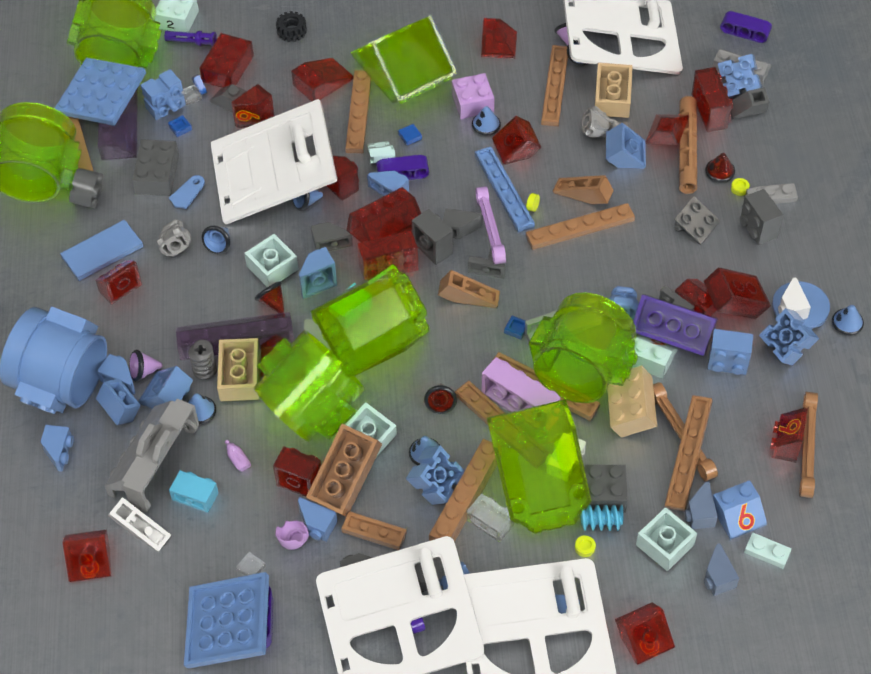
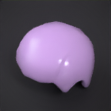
(292, 534)

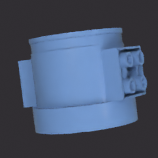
(52, 359)

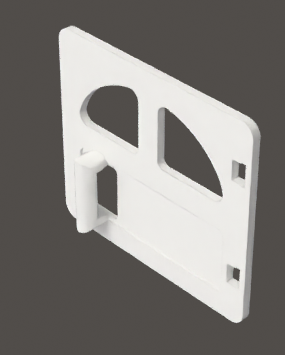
(624, 21)
(388, 594)
(524, 606)

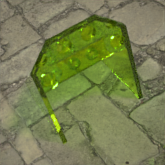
(407, 60)
(372, 320)
(540, 466)

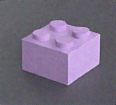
(472, 95)

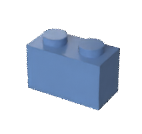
(118, 401)

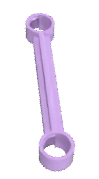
(498, 249)

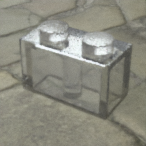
(490, 517)

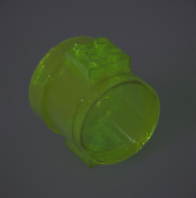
(115, 31)
(36, 152)
(584, 347)
(308, 387)

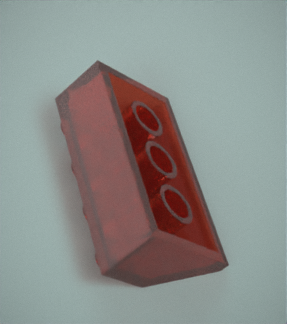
(384, 216)

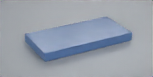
(101, 250)

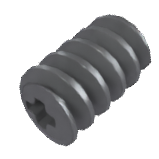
(202, 359)

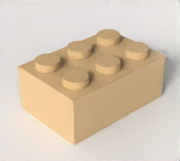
(614, 89)
(238, 369)
(632, 404)

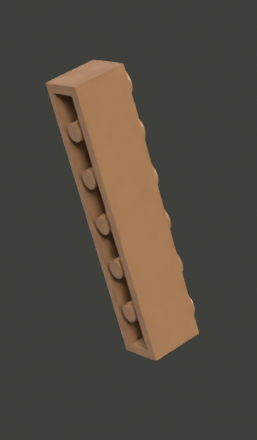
(466, 492)

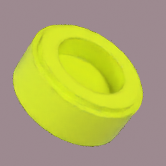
(739, 186)
(533, 202)
(585, 546)

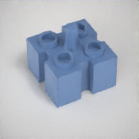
(740, 75)
(163, 94)
(789, 336)
(435, 475)

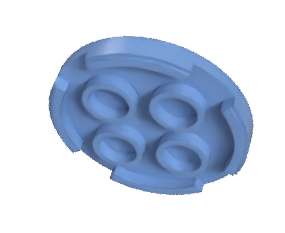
(817, 300)

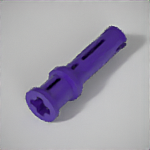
(199, 37)

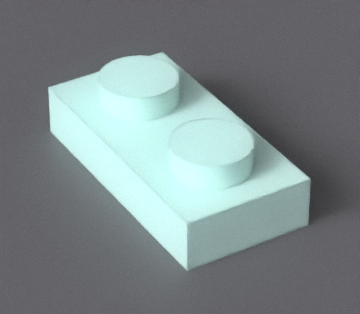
(767, 550)

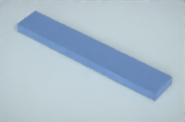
(504, 189)

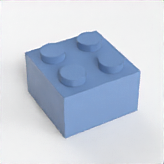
(730, 351)

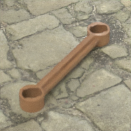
(705, 467)
(807, 481)

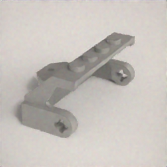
(149, 449)

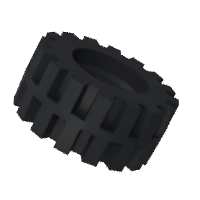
(291, 19)

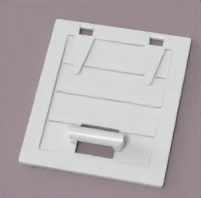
(262, 166)

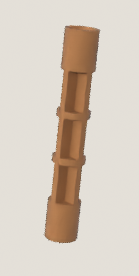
(688, 147)

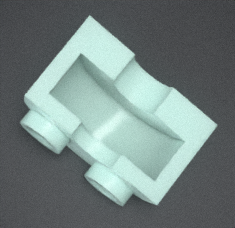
(380, 151)

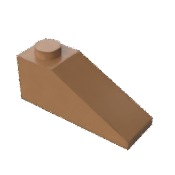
(585, 189)
(467, 291)

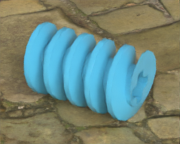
(602, 518)

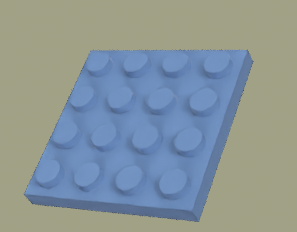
(100, 91)
(227, 620)

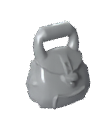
(596, 123)
(173, 238)

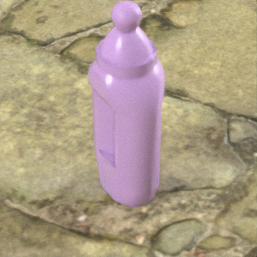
(237, 456)

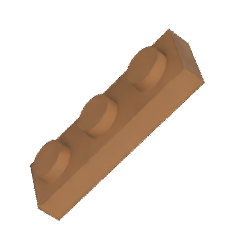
(374, 530)

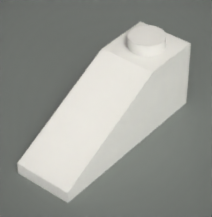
(139, 524)

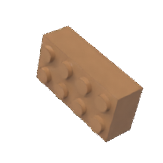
(344, 470)

